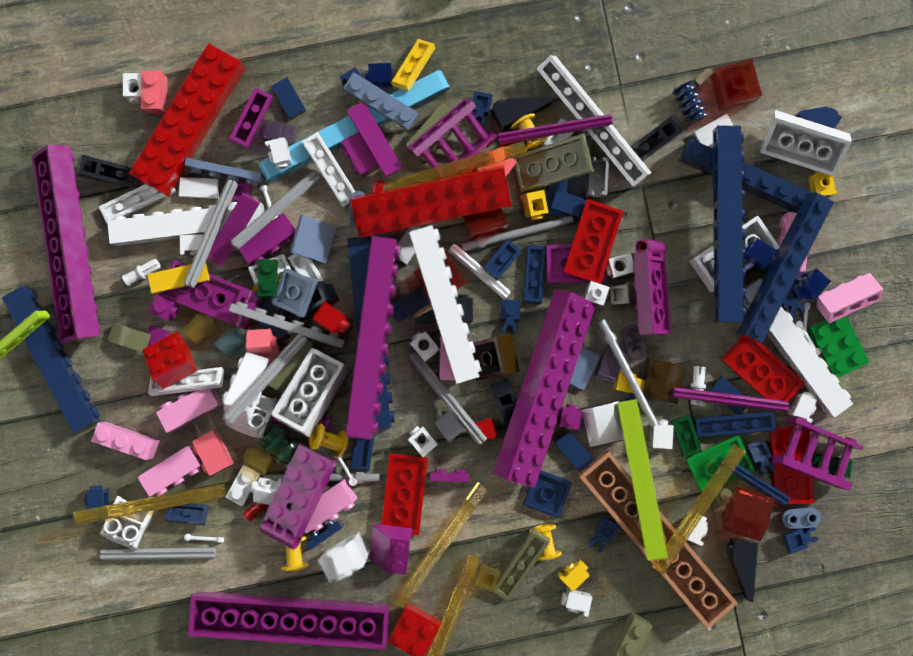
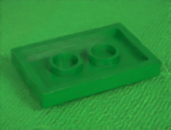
(839, 346)
(705, 463)

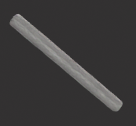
(275, 209)
(210, 233)
(264, 379)
(447, 398)
(158, 553)

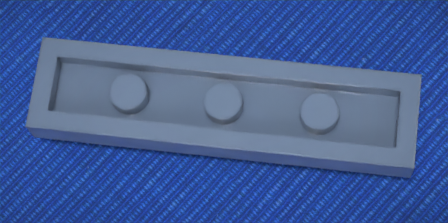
(381, 101)
(217, 170)

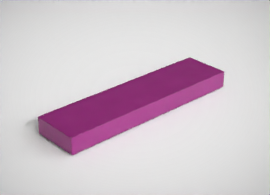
(374, 139)
(233, 226)

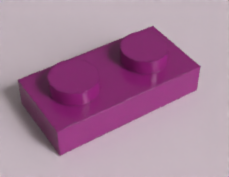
(458, 475)

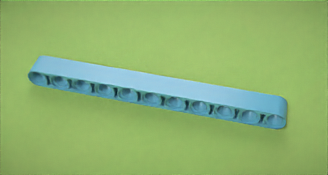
(333, 135)

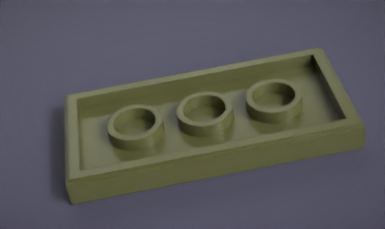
(553, 164)

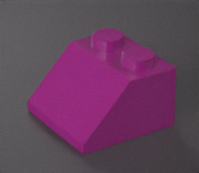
(390, 548)

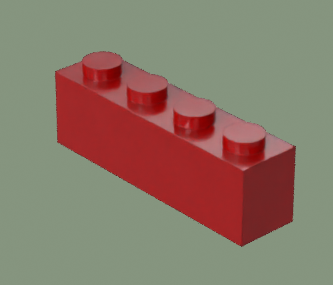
(333, 320)

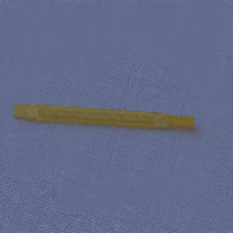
(460, 166)
(149, 504)
(700, 507)
(441, 544)
(455, 606)

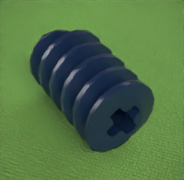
(690, 102)

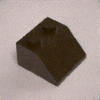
(496, 356)
(661, 379)

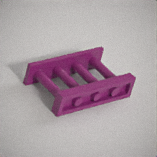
(450, 123)
(804, 466)

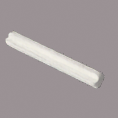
(478, 270)

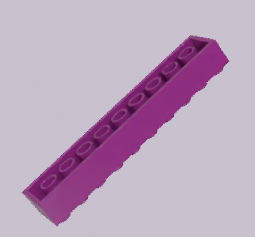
(65, 244)
(372, 338)
(544, 388)
(289, 620)

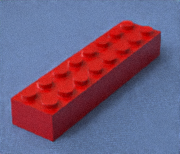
(188, 119)
(431, 201)

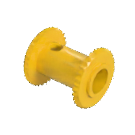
(524, 123)
(337, 443)
(549, 552)
(294, 559)

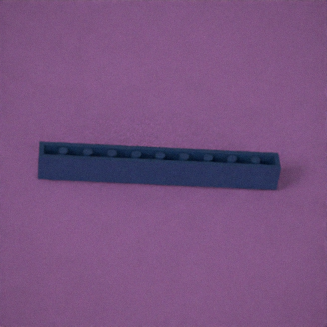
(728, 224)
(359, 257)

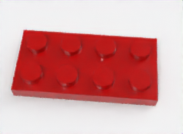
(593, 241)
(762, 370)
(791, 483)
(405, 491)

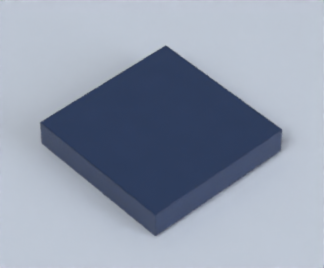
(548, 494)

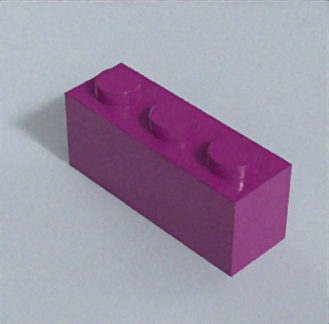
(251, 119)
(268, 239)

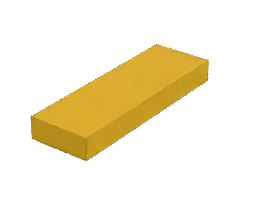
(413, 65)
(173, 278)

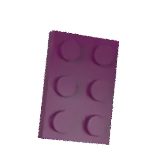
(556, 259)

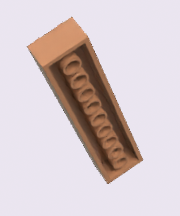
(687, 572)

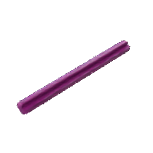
(555, 129)
(730, 399)

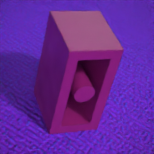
(360, 155)

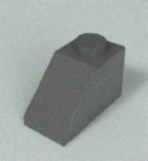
(448, 425)

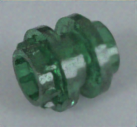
(279, 444)

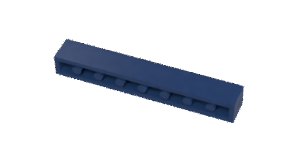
(755, 180)
(785, 267)
(53, 362)

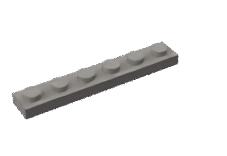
(279, 321)

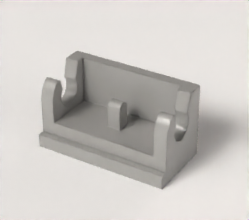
(598, 180)

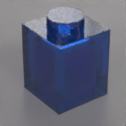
(379, 74)
(760, 253)
(815, 286)

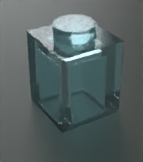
(231, 341)

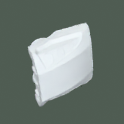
(259, 418)
(603, 424)
(126, 529)

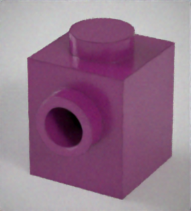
(164, 308)
(570, 417)

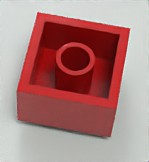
(169, 360)
(414, 631)

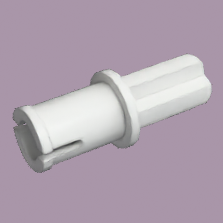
(141, 272)

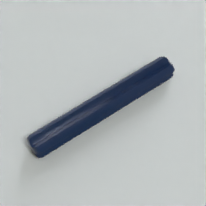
(760, 485)

